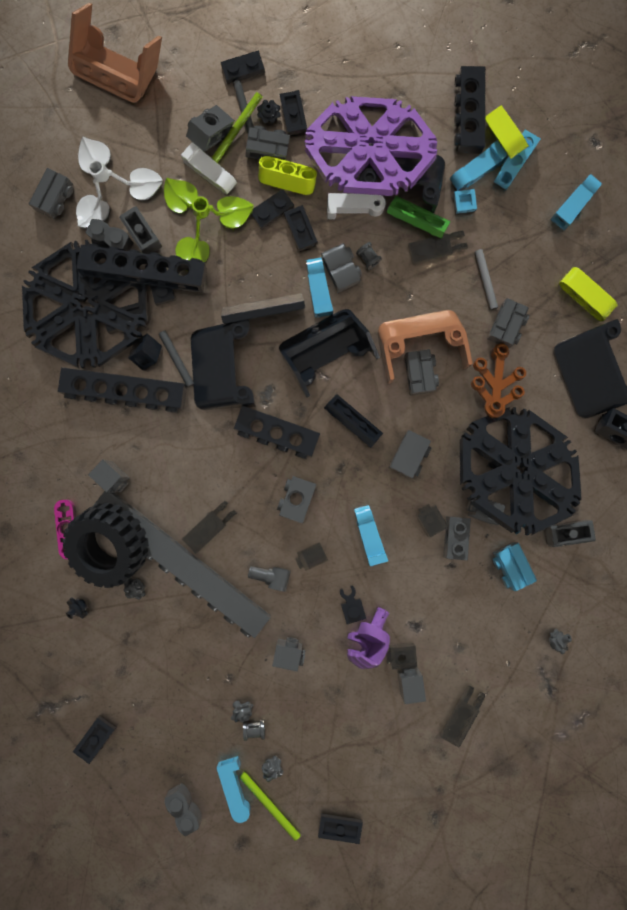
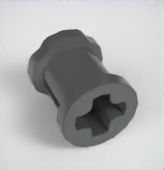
(368, 255)
(254, 730)

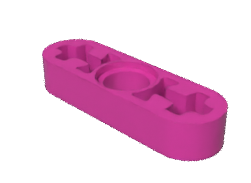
(60, 514)

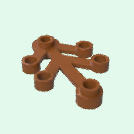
(496, 382)

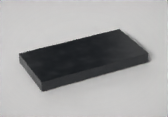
(262, 308)

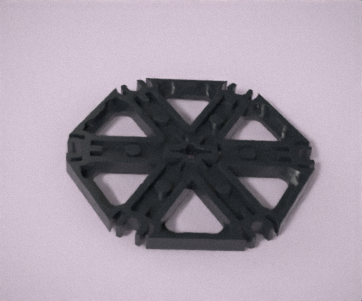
(67, 315)
(507, 475)

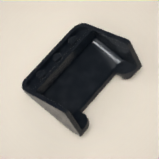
(430, 180)
(215, 367)
(592, 370)

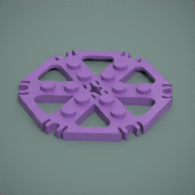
(360, 154)

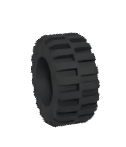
(87, 556)

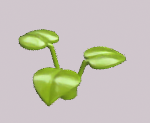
(183, 195)

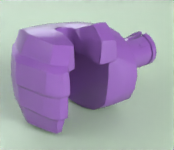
(373, 642)

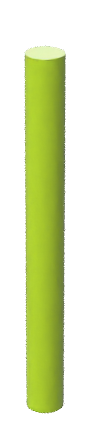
(237, 127)
(266, 802)

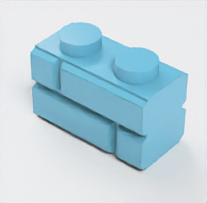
(514, 567)

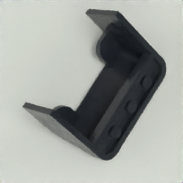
(325, 343)

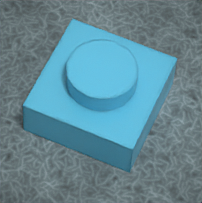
(465, 201)

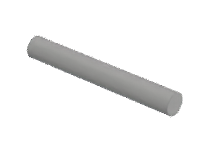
(486, 279)

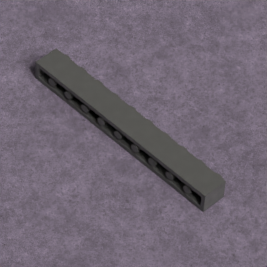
(196, 574)

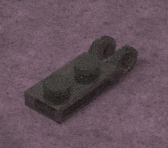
(435, 247)
(207, 528)
(462, 718)

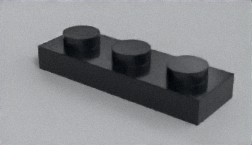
(353, 420)

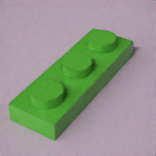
(418, 217)

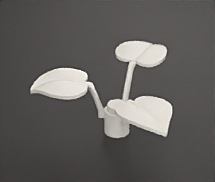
(93, 160)

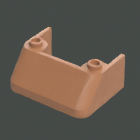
(104, 67)
(393, 333)

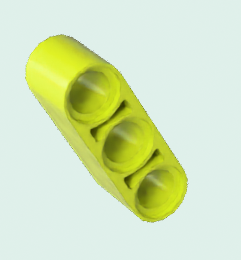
(506, 132)
(287, 175)
(588, 294)

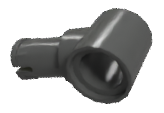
(276, 578)

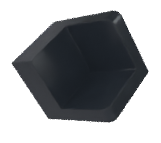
(145, 352)

